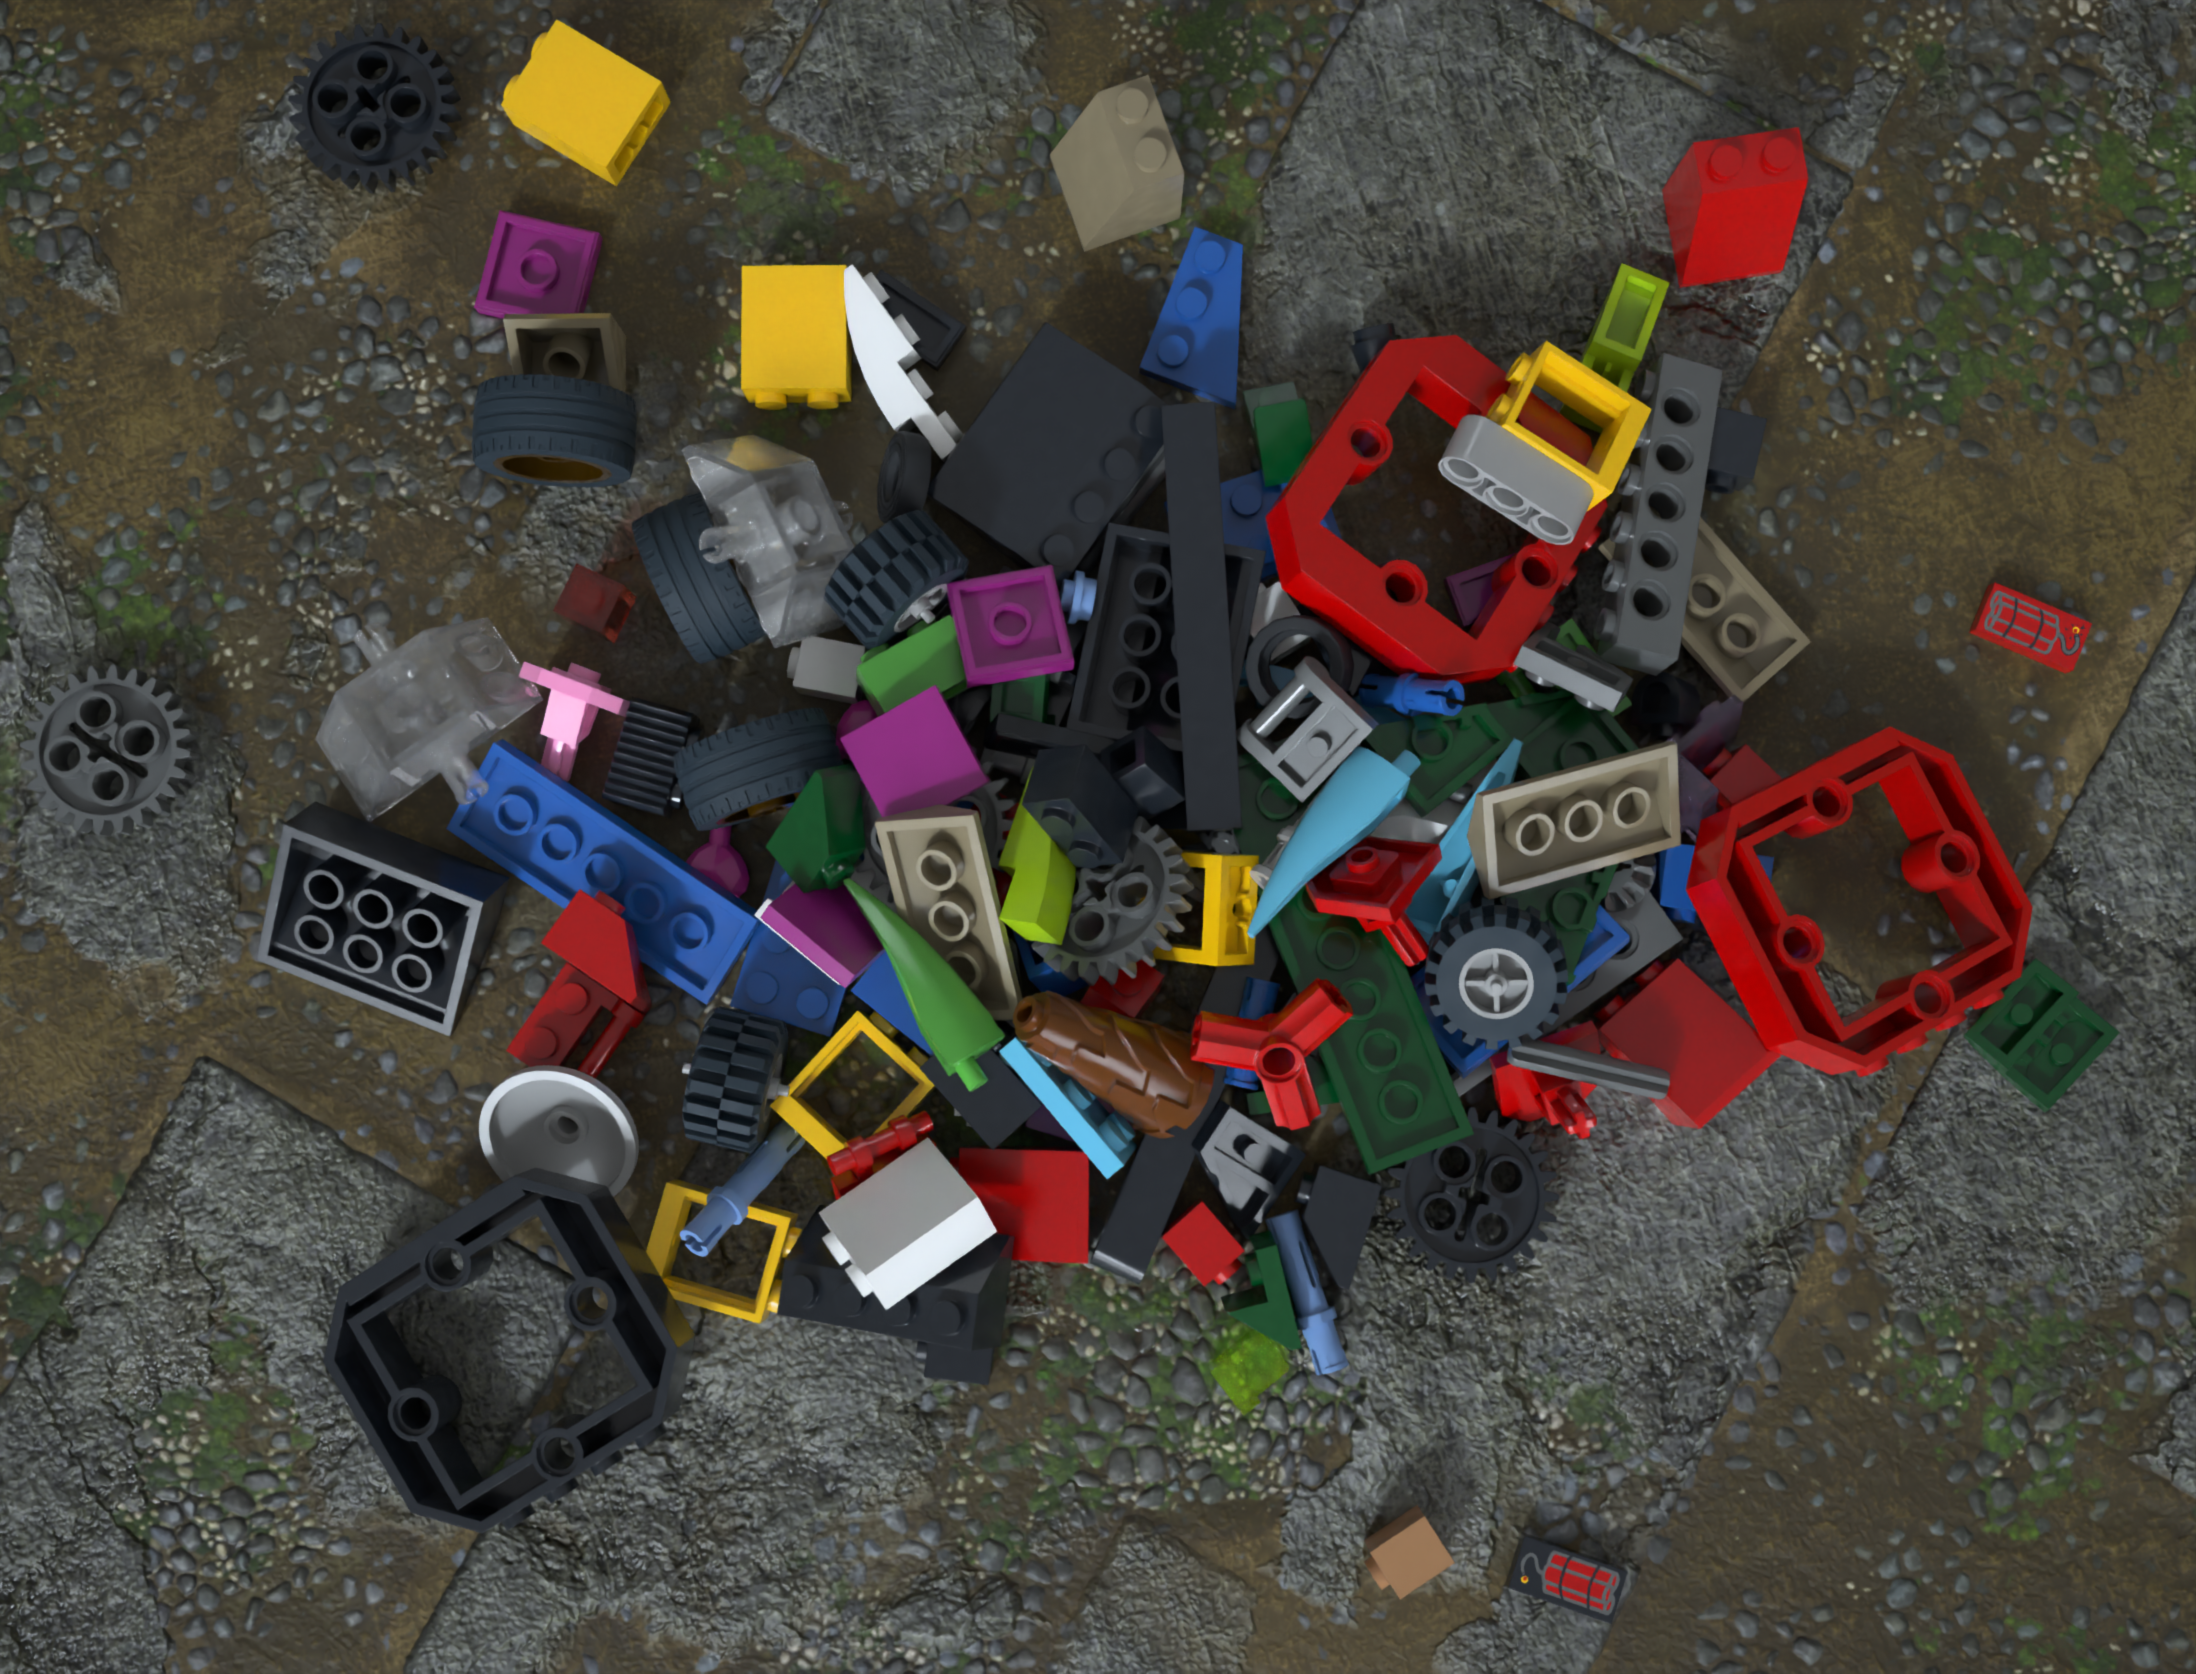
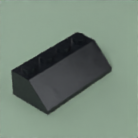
(953, 1309)

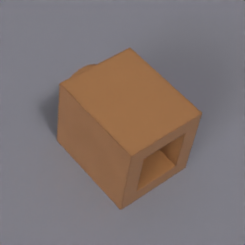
(1406, 1553)

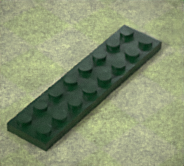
(1385, 1053)

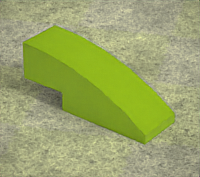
(1621, 331)
(1040, 884)

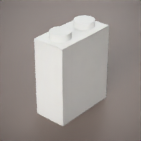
(905, 1224)

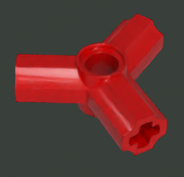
(1283, 1073)

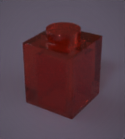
(595, 603)

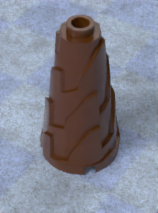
(1119, 1059)

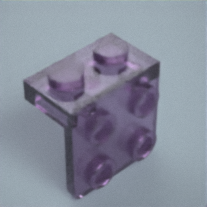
(1714, 730)

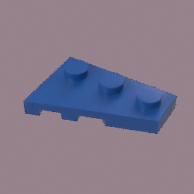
(1200, 322)

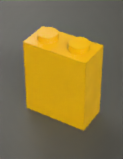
(585, 102)
(795, 336)

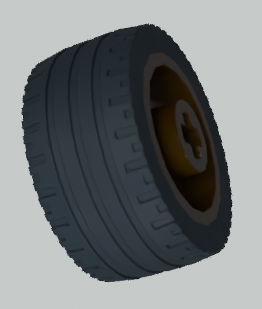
(554, 431)
(700, 597)
(754, 767)

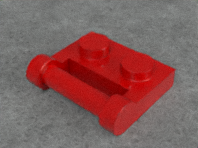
(565, 1018)

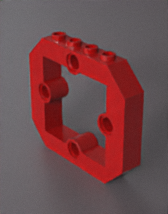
(1351, 589)
(1776, 953)

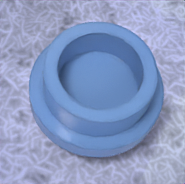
(1078, 597)

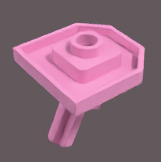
(570, 711)

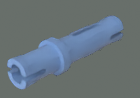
(729, 1203)
(1311, 1307)

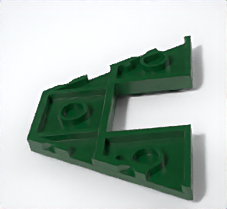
(1555, 737)

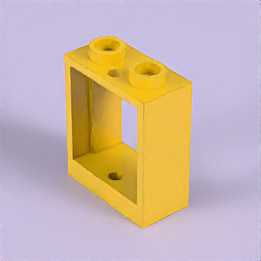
(1589, 395)
(1223, 933)
(815, 1127)
(666, 1239)

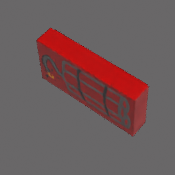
(2030, 628)

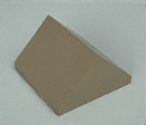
(568, 346)

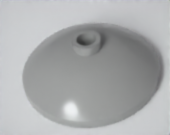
(529, 1127)

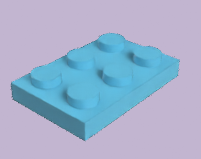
(1101, 1135)

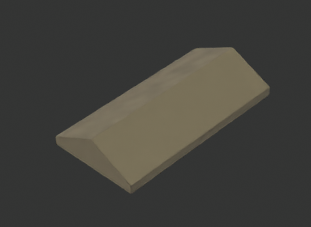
(1731, 619)
(1576, 820)
(951, 898)

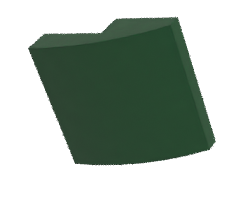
(2040, 1035)

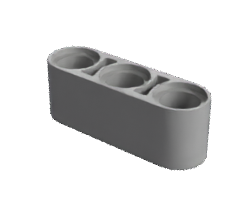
(1516, 479)

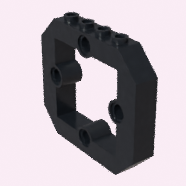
(386, 1385)

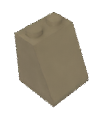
(1119, 166)

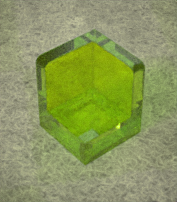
(1248, 1369)

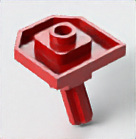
(1377, 887)
(1536, 1095)

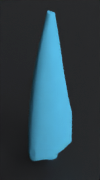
(1341, 816)
(1456, 875)

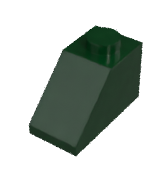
(822, 830)

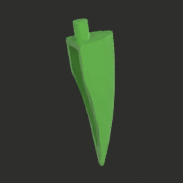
(942, 1003)

